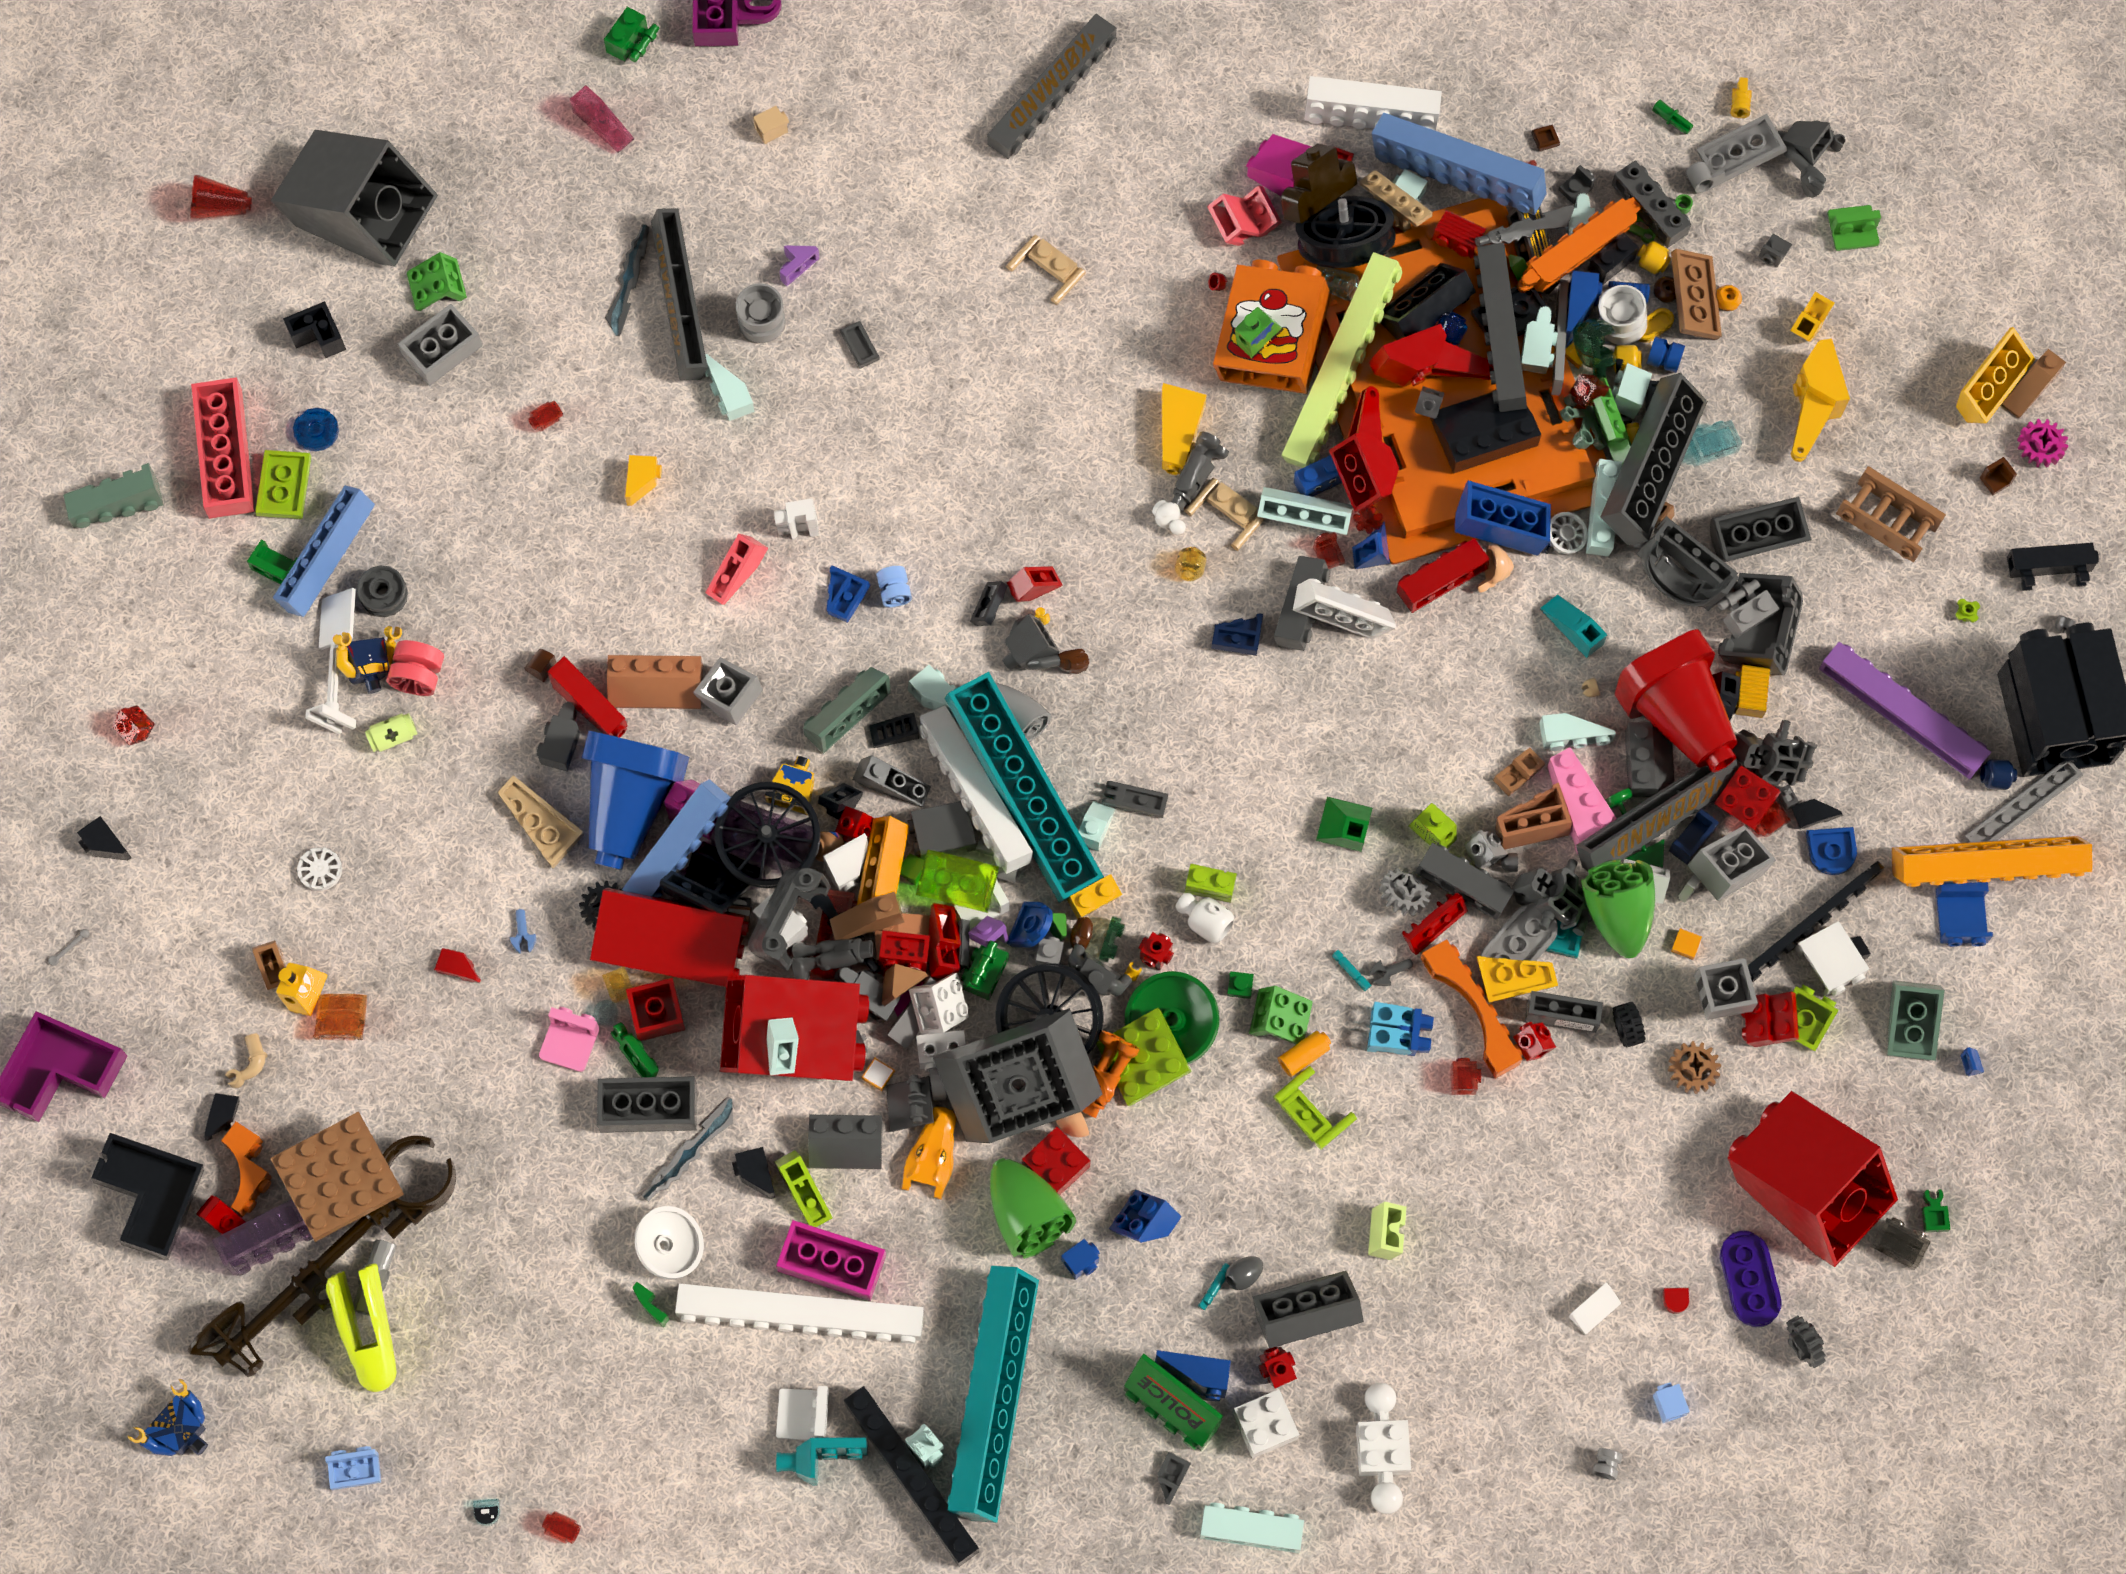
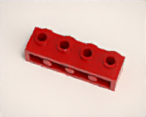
(1442, 575)

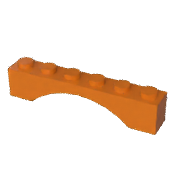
(1445, 966)

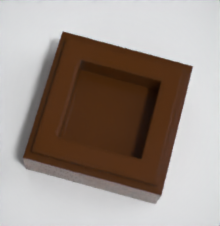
(1545, 138)

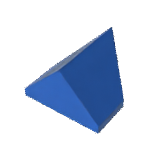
(1372, 550)

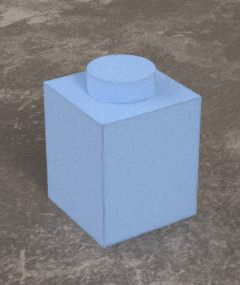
(1670, 1402)

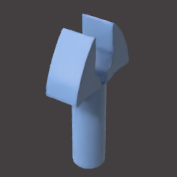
(522, 933)

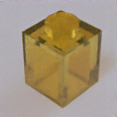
(617, 983)

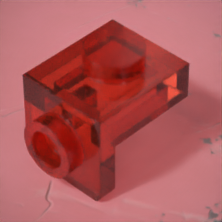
(1772, 821)

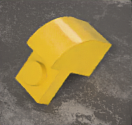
(1812, 317)

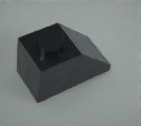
(102, 841)
(754, 1171)

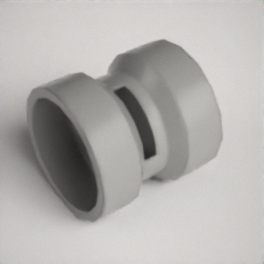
(1607, 1463)

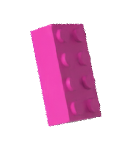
(831, 1260)

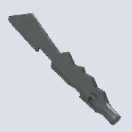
(1525, 228)

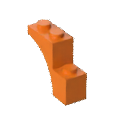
(252, 1177)

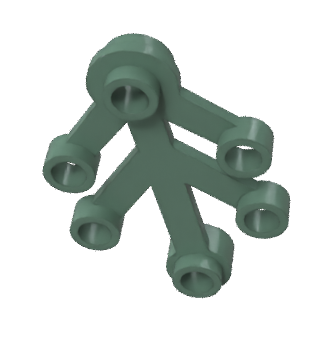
(1583, 438)

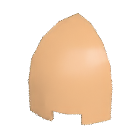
(1074, 1125)

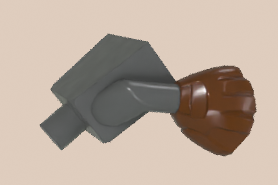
(1035, 649)
(1099, 974)

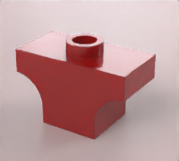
(219, 1215)

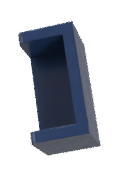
(1694, 837)

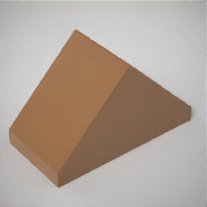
(270, 963)
(899, 980)

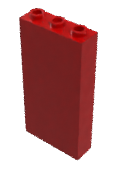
(668, 937)

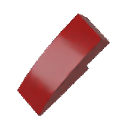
(943, 941)

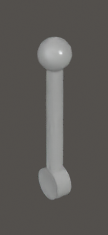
(54, 960)

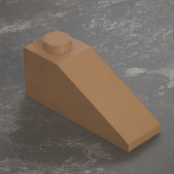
(2034, 383)
(868, 917)

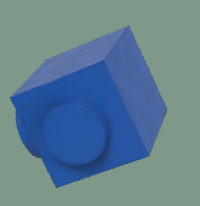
(1081, 1259)

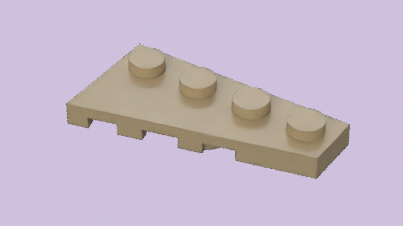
(543, 824)

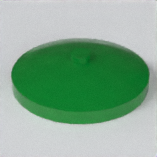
(1186, 1006)

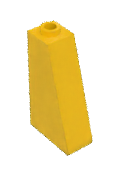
(1180, 422)

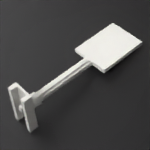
(336, 618)

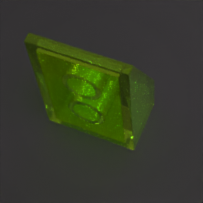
(957, 881)

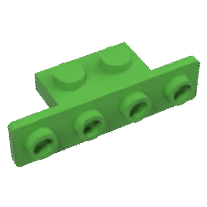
(1612, 425)

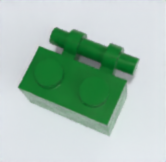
(626, 34)
(985, 970)

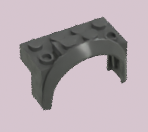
(1712, 572)

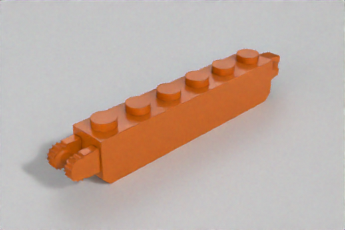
(1579, 246)

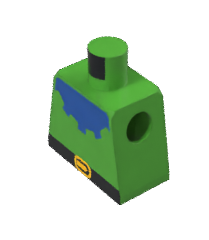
(1256, 332)

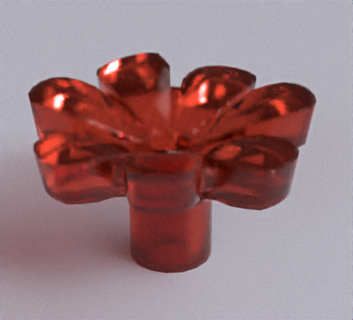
(1368, 520)

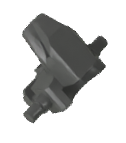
(1775, 756)
(1556, 897)

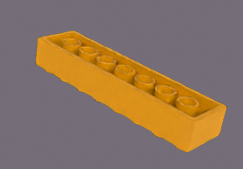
(1992, 860)

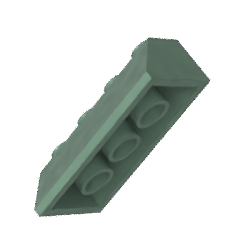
(847, 709)

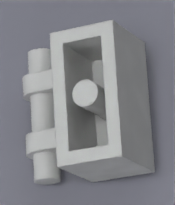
(1749, 614)

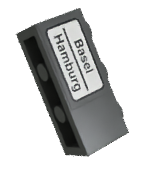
(1564, 1011)

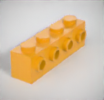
(883, 858)

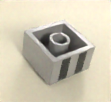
(1725, 989)

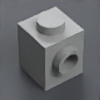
(1049, 951)

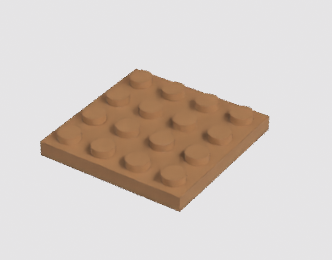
(337, 1176)

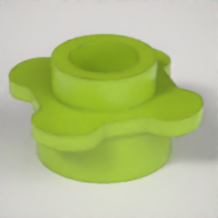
(1961, 613)

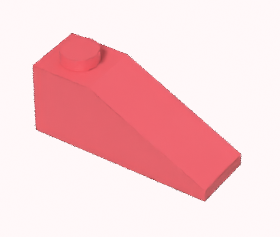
(736, 567)

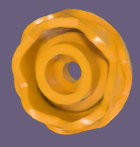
(1731, 303)

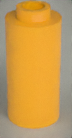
(1304, 1053)

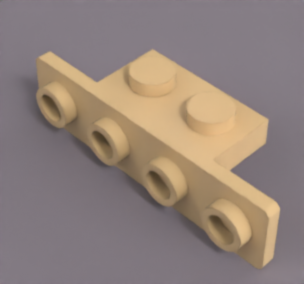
(1404, 207)

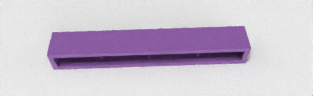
(1905, 710)

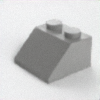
(728, 690)

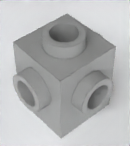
(1485, 848)

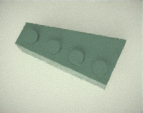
(114, 498)

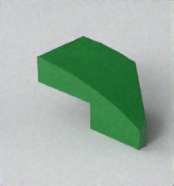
(645, 1298)

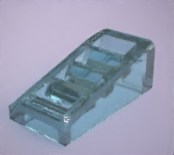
(1349, 282)

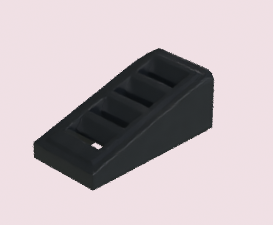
(895, 739)

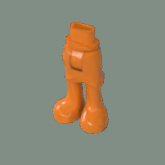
(1109, 1080)

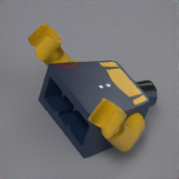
(366, 659)

